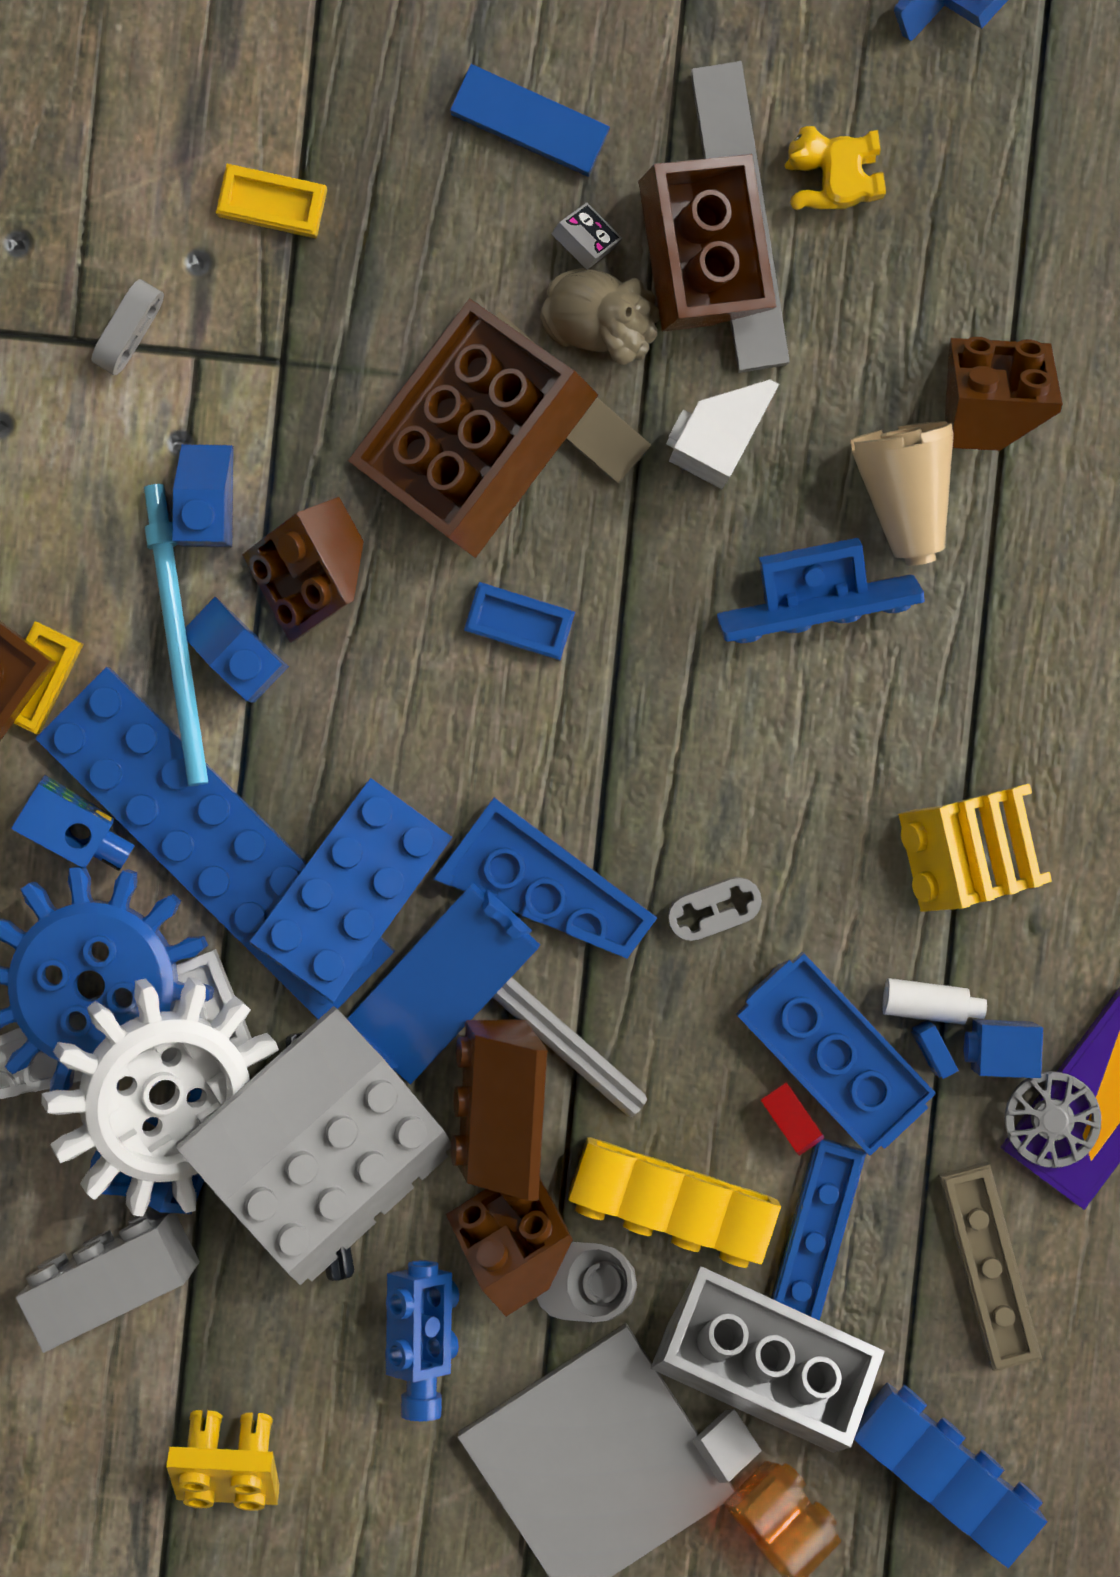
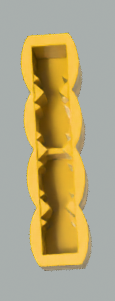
(673, 1201)

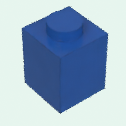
(1004, 1048)

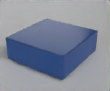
(934, 1049)

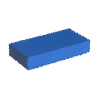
(519, 621)

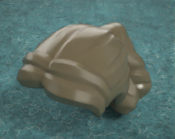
(600, 314)

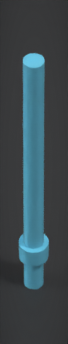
(159, 539)

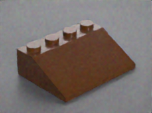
(473, 427)

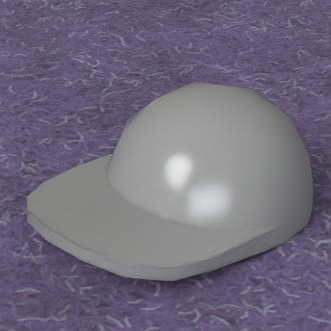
(590, 1284)

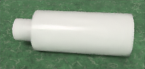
(931, 1002)

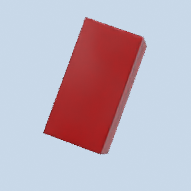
(792, 1119)

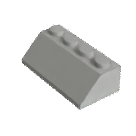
(769, 1360)

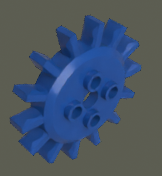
(66, 940)

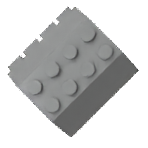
(316, 1146)

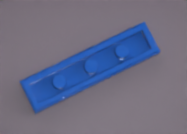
(818, 1227)

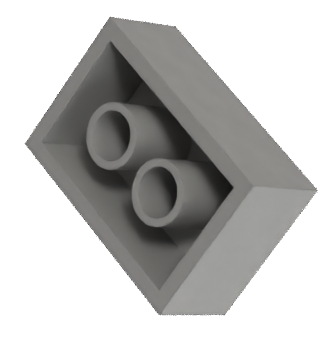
(106, 1278)

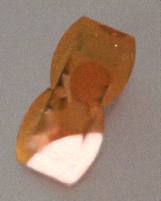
(783, 1521)

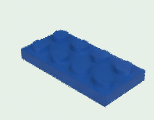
(350, 890)

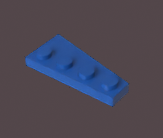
(544, 882)

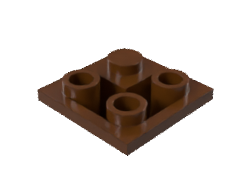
(999, 390)
(308, 566)
(511, 1244)

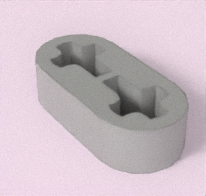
(127, 327)
(718, 920)

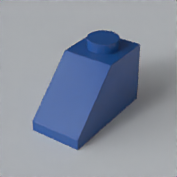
(203, 496)
(234, 651)

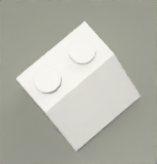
(719, 431)

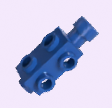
(420, 1335)

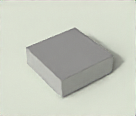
(726, 1446)

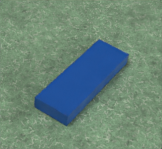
(529, 120)

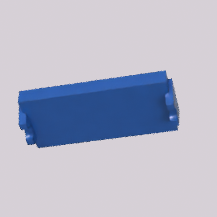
(443, 981)
(835, 1053)

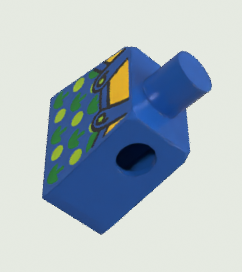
(48, 822)

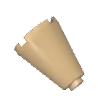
(909, 485)

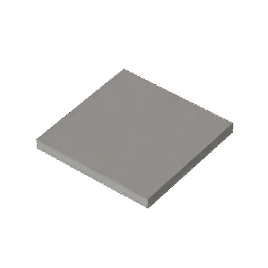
(595, 1461)

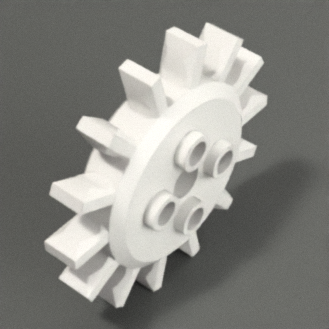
(116, 1117)

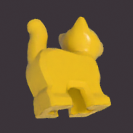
(841, 162)

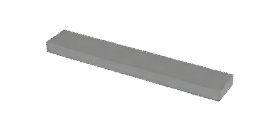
(725, 132)

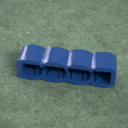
(948, 1475)

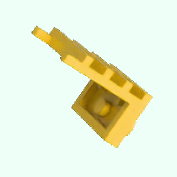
(949, 852)

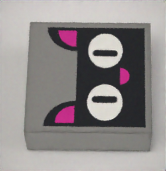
(586, 235)

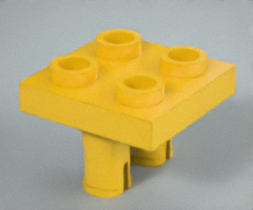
(212, 1475)

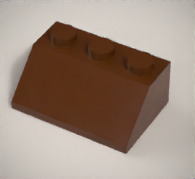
(706, 241)
(500, 1107)

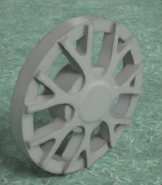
(1053, 1119)

